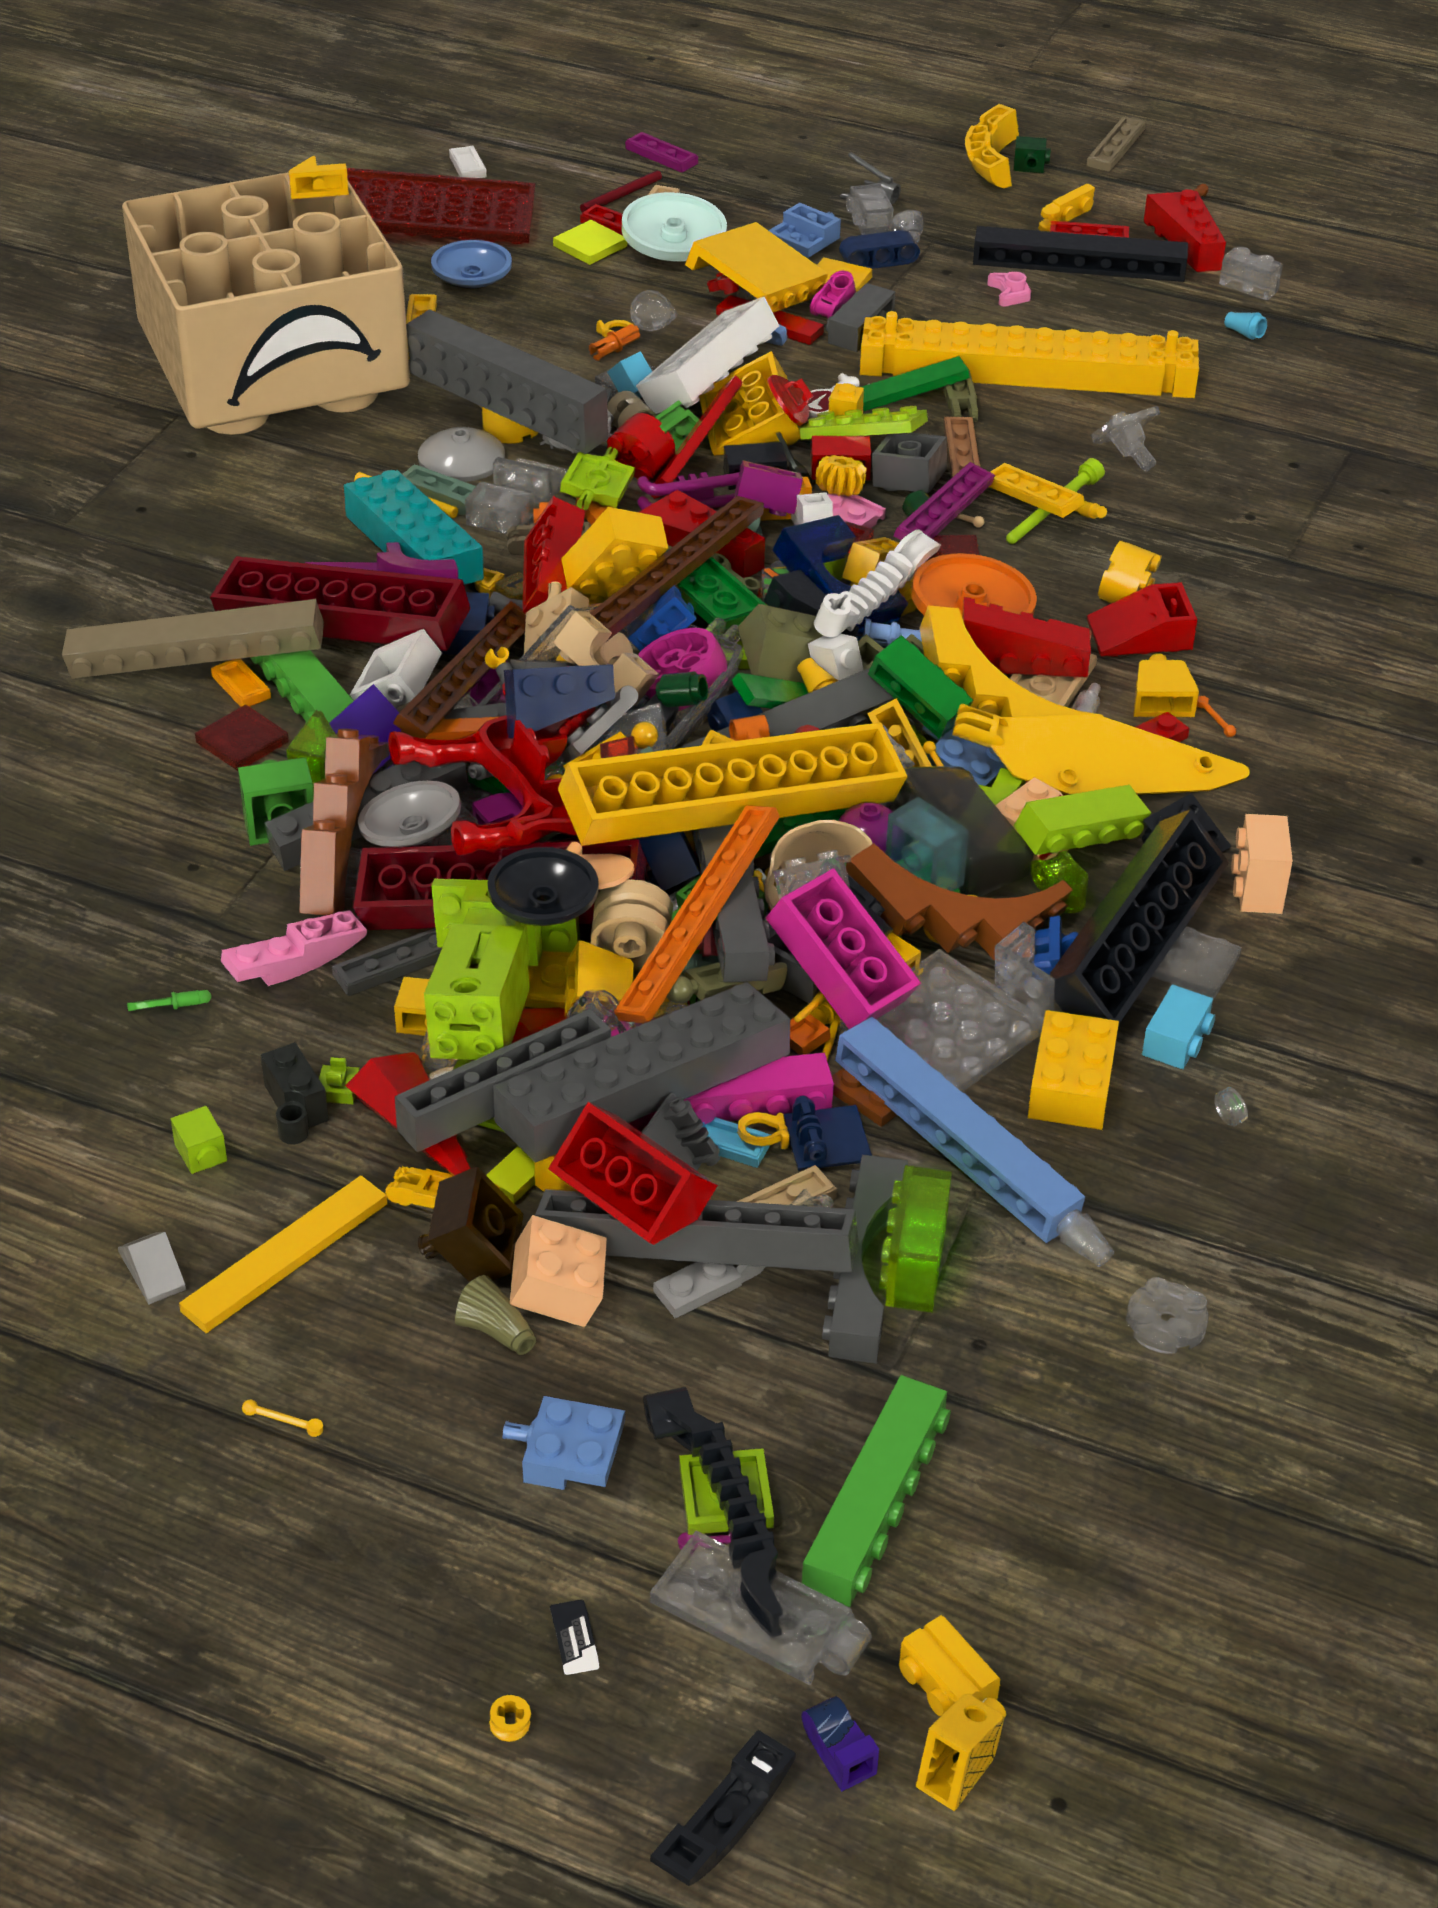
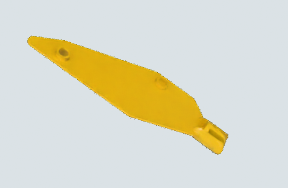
(1095, 753)

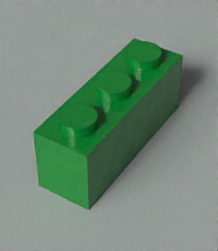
(919, 685)

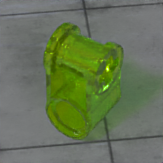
(1061, 868)

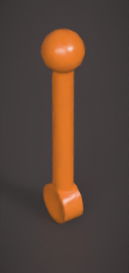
(1229, 730)

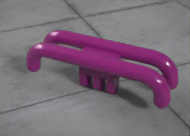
(699, 489)

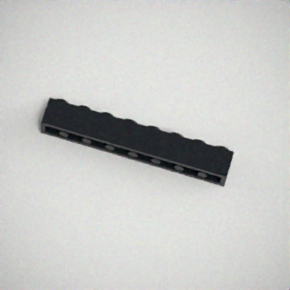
(1080, 253)

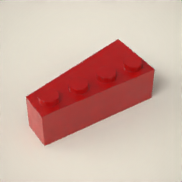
(1186, 219)
(684, 514)
(544, 547)

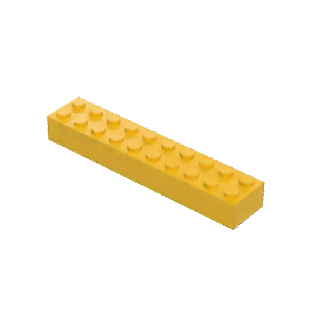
(715, 782)

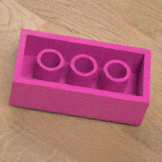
(842, 949)

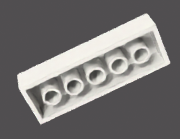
(709, 356)

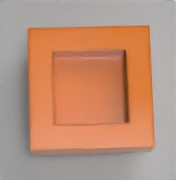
(807, 1035)

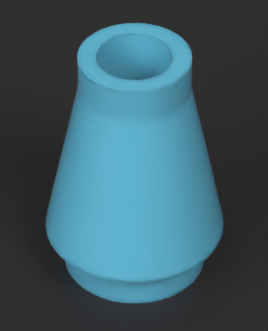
(1248, 324)

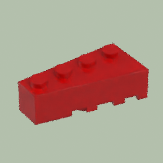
(1027, 644)

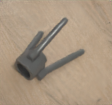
(891, 189)

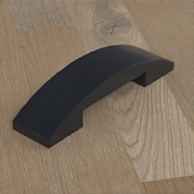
(727, 1813)

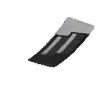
(574, 1637)

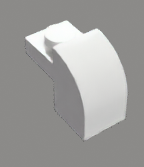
(812, 508)

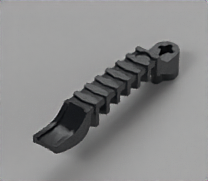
(751, 1545)

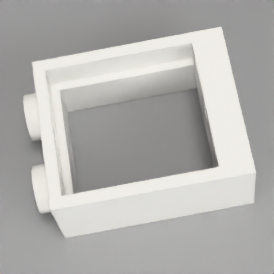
(400, 668)

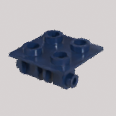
(825, 1135)

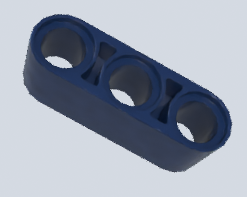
(889, 255)

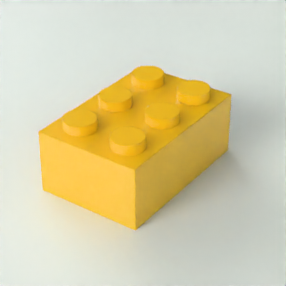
(614, 551)
(1073, 1069)

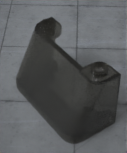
(994, 847)

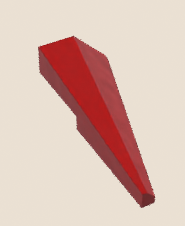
(391, 1075)

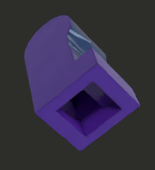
(840, 1742)

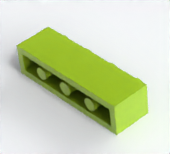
(1082, 819)

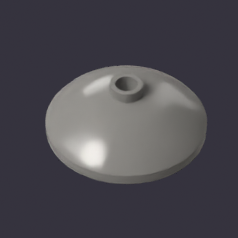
(461, 453)
(409, 814)

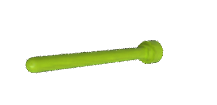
(1089, 473)

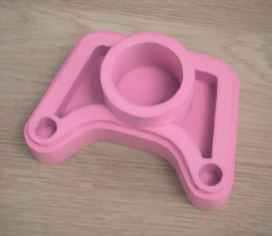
(1013, 287)

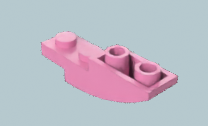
(303, 949)

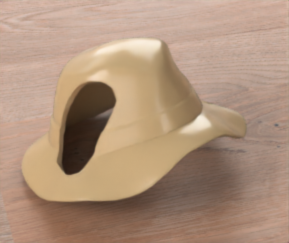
(810, 840)

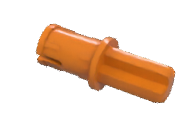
(614, 341)

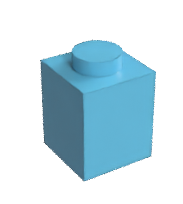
(629, 373)

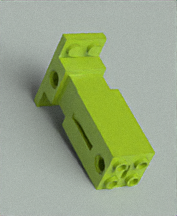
(481, 970)

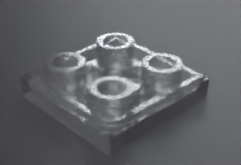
(1198, 962)

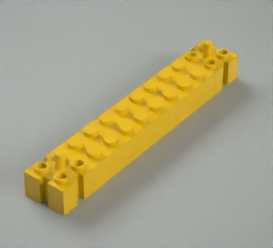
(1035, 356)

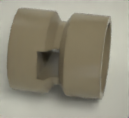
(626, 405)

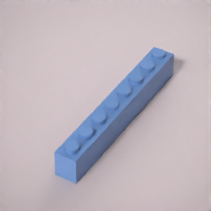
(958, 1128)

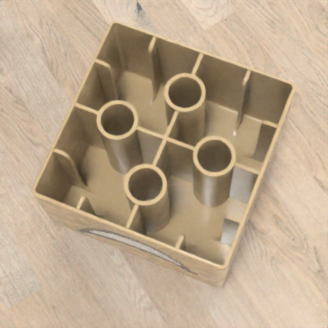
(266, 301)

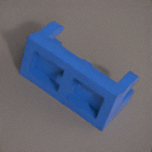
(661, 618)

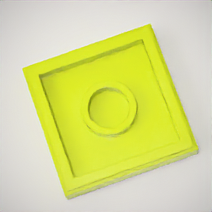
(590, 242)

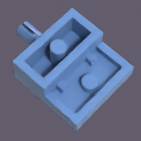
(807, 229)
(973, 757)
(568, 1443)

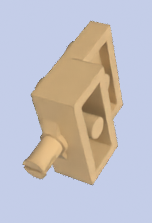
(543, 615)

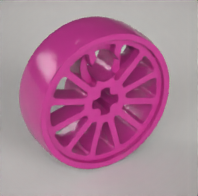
(685, 652)

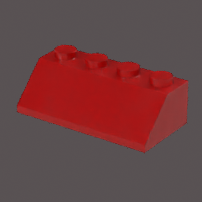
(631, 1175)

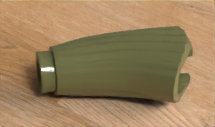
(489, 1310)

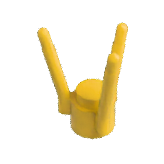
(824, 1012)

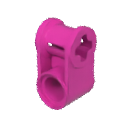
(833, 294)

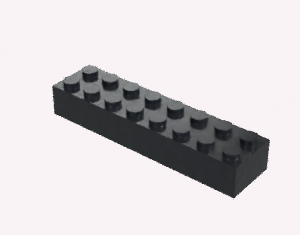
(1138, 920)

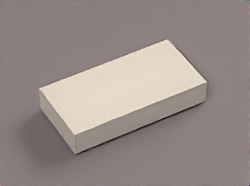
(467, 162)

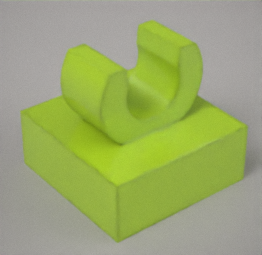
(334, 1081)

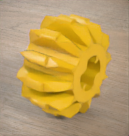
(840, 475)

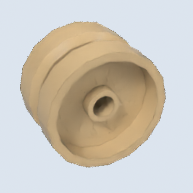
(631, 919)

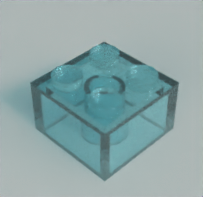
(928, 844)

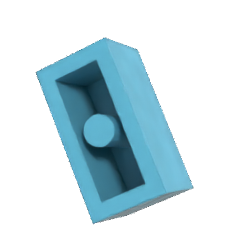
(1178, 1027)

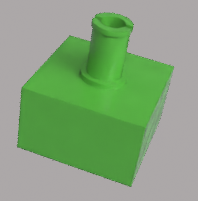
(272, 791)

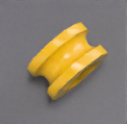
(497, 1723)

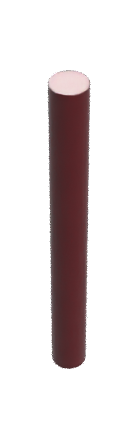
(623, 190)

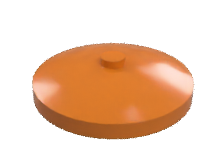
(952, 577)

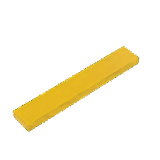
(282, 1254)

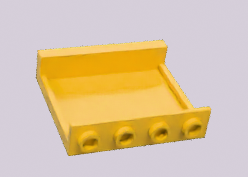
(760, 265)

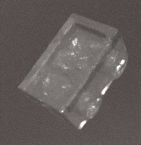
(799, 872)

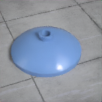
(471, 263)

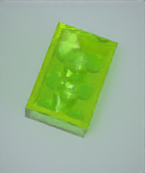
(917, 1238)

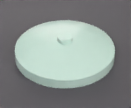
(669, 224)

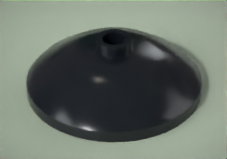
(543, 886)

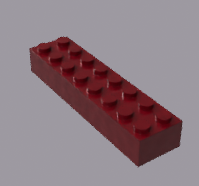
(351, 600)
(397, 881)

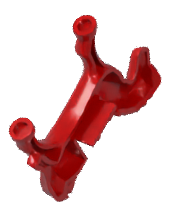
(516, 763)

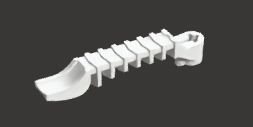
(849, 608)

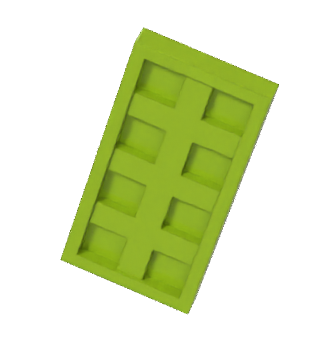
(859, 424)

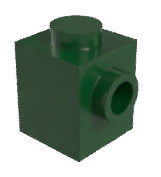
(1031, 154)

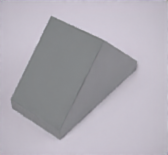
(153, 1266)

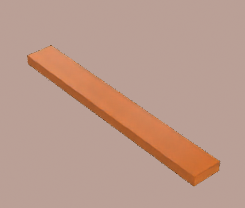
(696, 915)

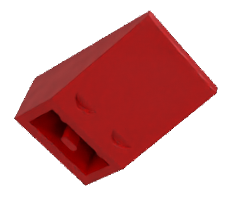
(1145, 622)

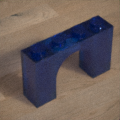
(822, 541)

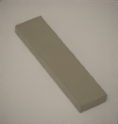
(1116, 144)

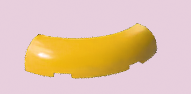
(987, 139)

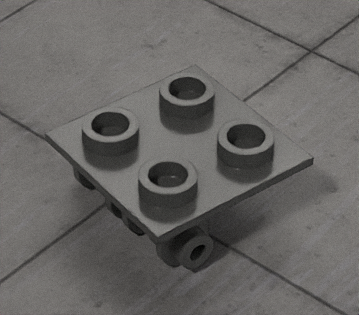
(681, 1133)

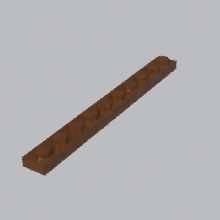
(677, 563)
(460, 674)

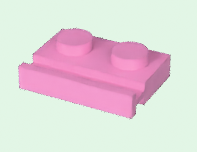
(857, 510)

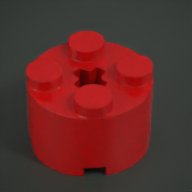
(642, 445)

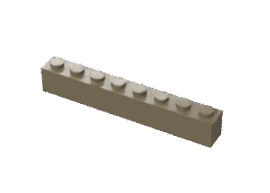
(193, 639)

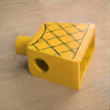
(966, 1728)

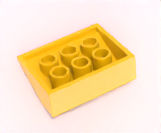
(753, 411)

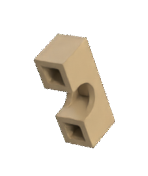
(583, 644)

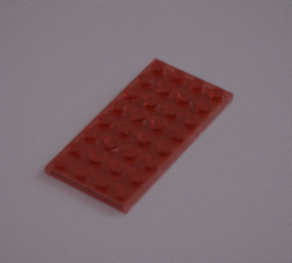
(446, 205)

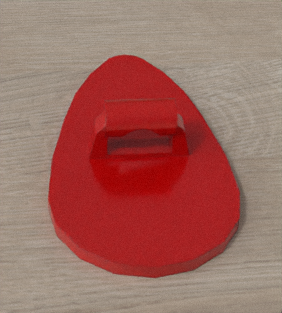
(791, 397)

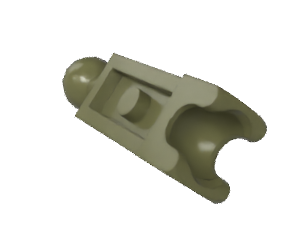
(708, 981)

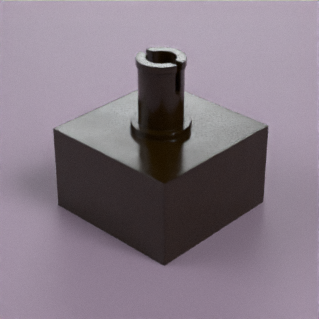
(473, 1226)

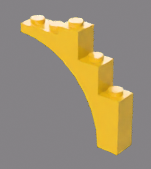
(954, 651)

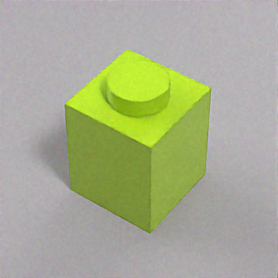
(199, 1139)

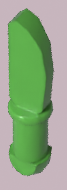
(177, 1000)

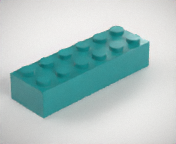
(396, 511)

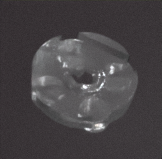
(1161, 1297)

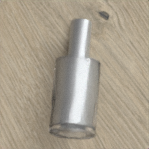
(1088, 699)

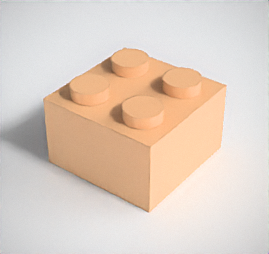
(1262, 863)
(558, 1271)

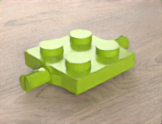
(597, 479)

